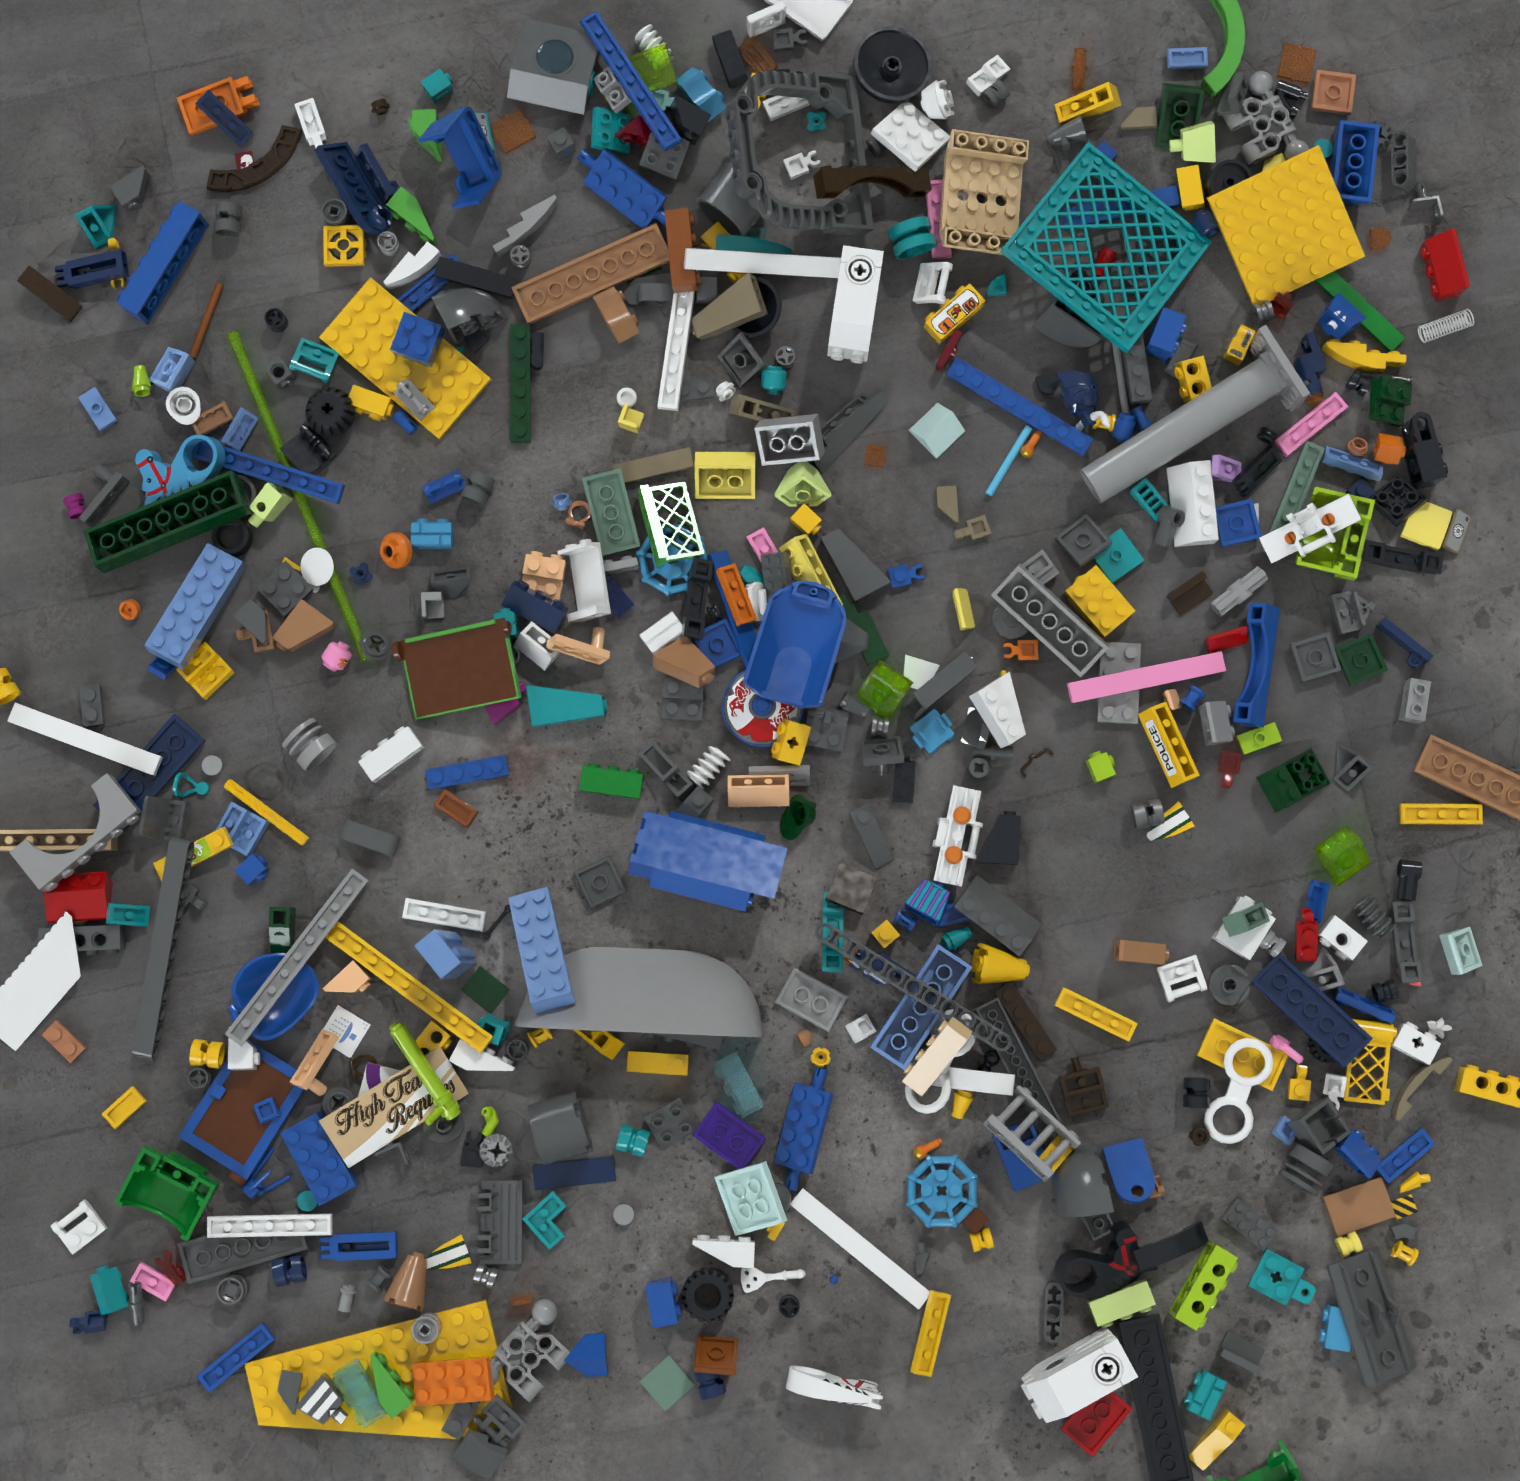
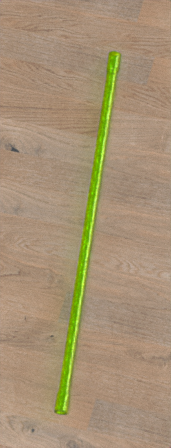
(238, 348)

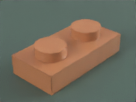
(64, 1041)

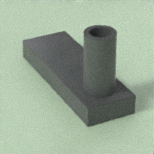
(115, 485)

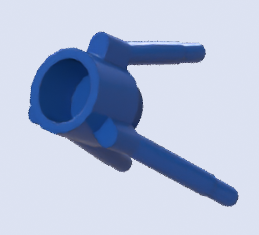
(255, 1185)

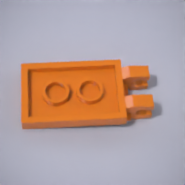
(228, 92)

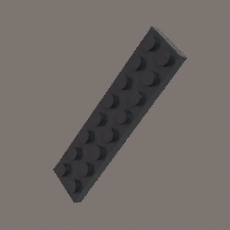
(1156, 1399)

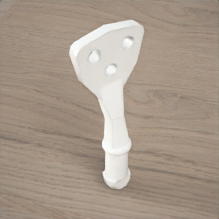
(764, 1277)

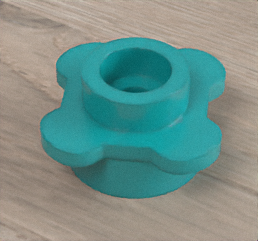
(820, 126)

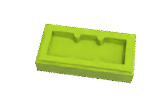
(1259, 738)

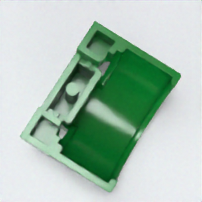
(168, 1187)

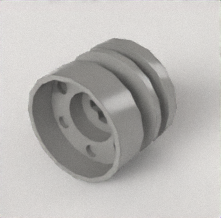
(306, 740)

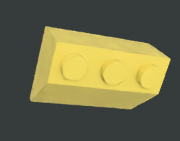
(724, 475)

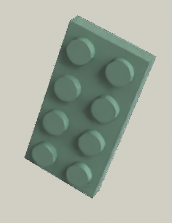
(611, 512)

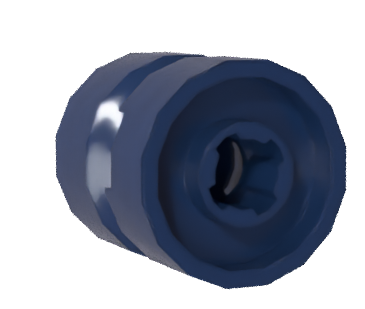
(291, 1270)
(710, 1385)

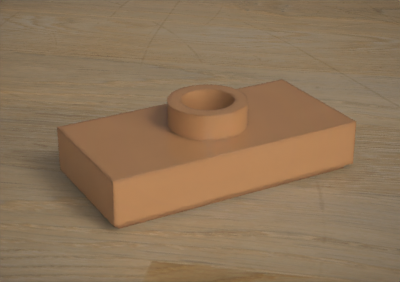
(213, 419)

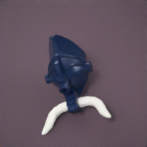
(1081, 397)

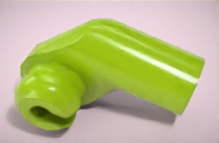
(491, 1119)

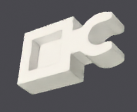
(798, 165)
(1335, 1087)

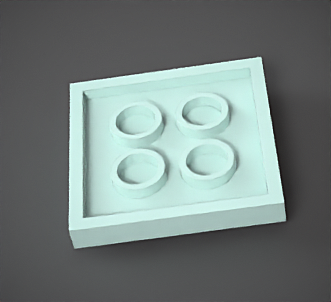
(750, 1198)

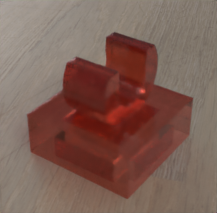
(1282, 303)

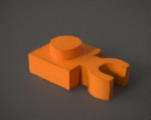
(1025, 650)

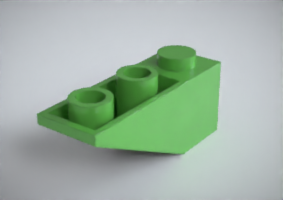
(407, 209)
(391, 1392)

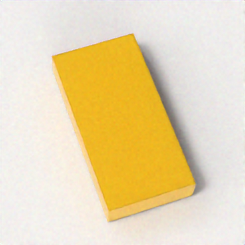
(124, 1107)

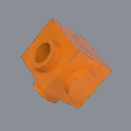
(1389, 449)

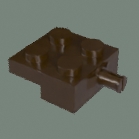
(1083, 1089)

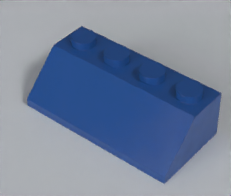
(1354, 161)

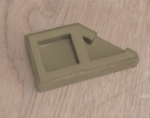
(1141, 119)
(947, 501)

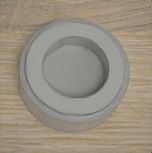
(212, 765)
(623, 1214)

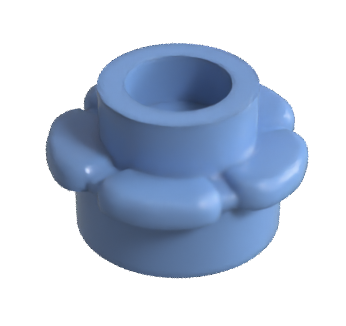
(561, 501)

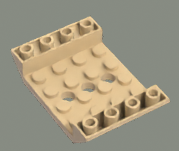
(986, 167)

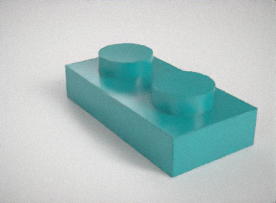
(127, 914)

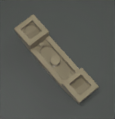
(1401, 1105)

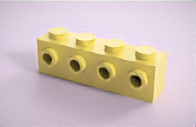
(805, 562)

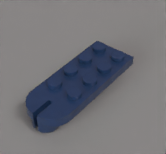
(355, 187)

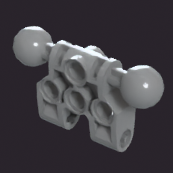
(1256, 150)
(543, 1313)

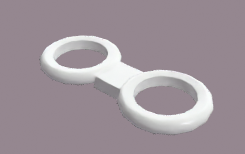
(945, 1082)
(1238, 1090)

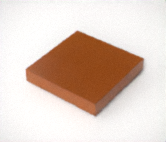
(716, 1355)

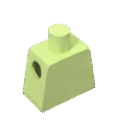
(1196, 143)
(269, 504)

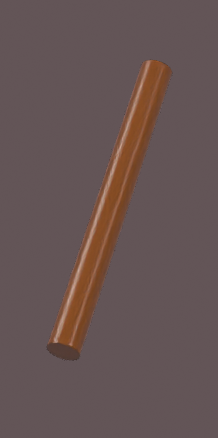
(206, 320)

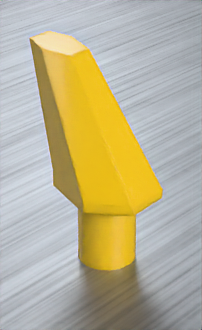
(1414, 1181)

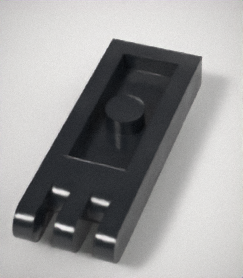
(1257, 470)

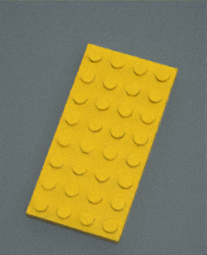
(364, 339)

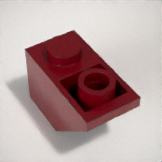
(634, 131)

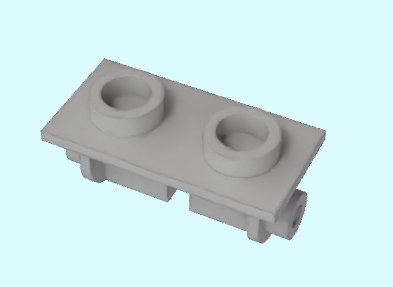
(413, 399)

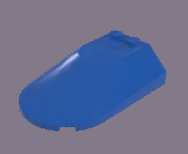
(797, 645)

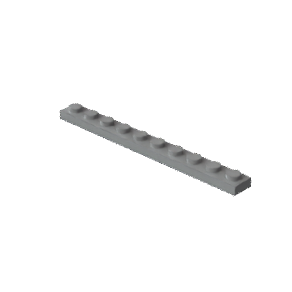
(296, 957)

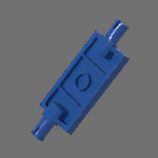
(624, 188)
(804, 1128)

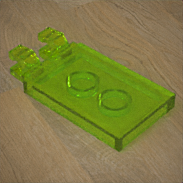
(654, 67)

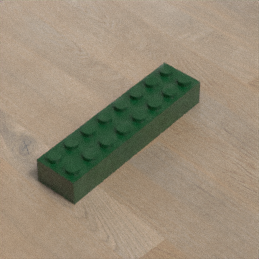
(167, 522)

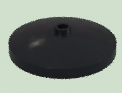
(892, 65)

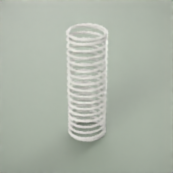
(1448, 326)

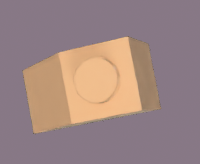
(350, 979)

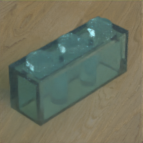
(738, 1084)
(359, 1392)

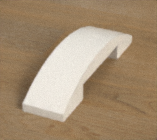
(979, 1081)

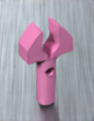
(1281, 1043)

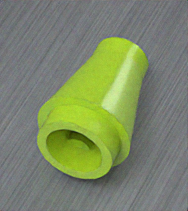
(141, 383)

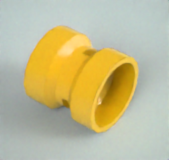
(976, 1240)

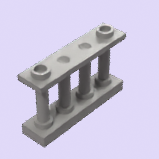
(1012, 1138)

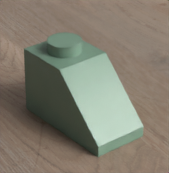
(1245, 919)

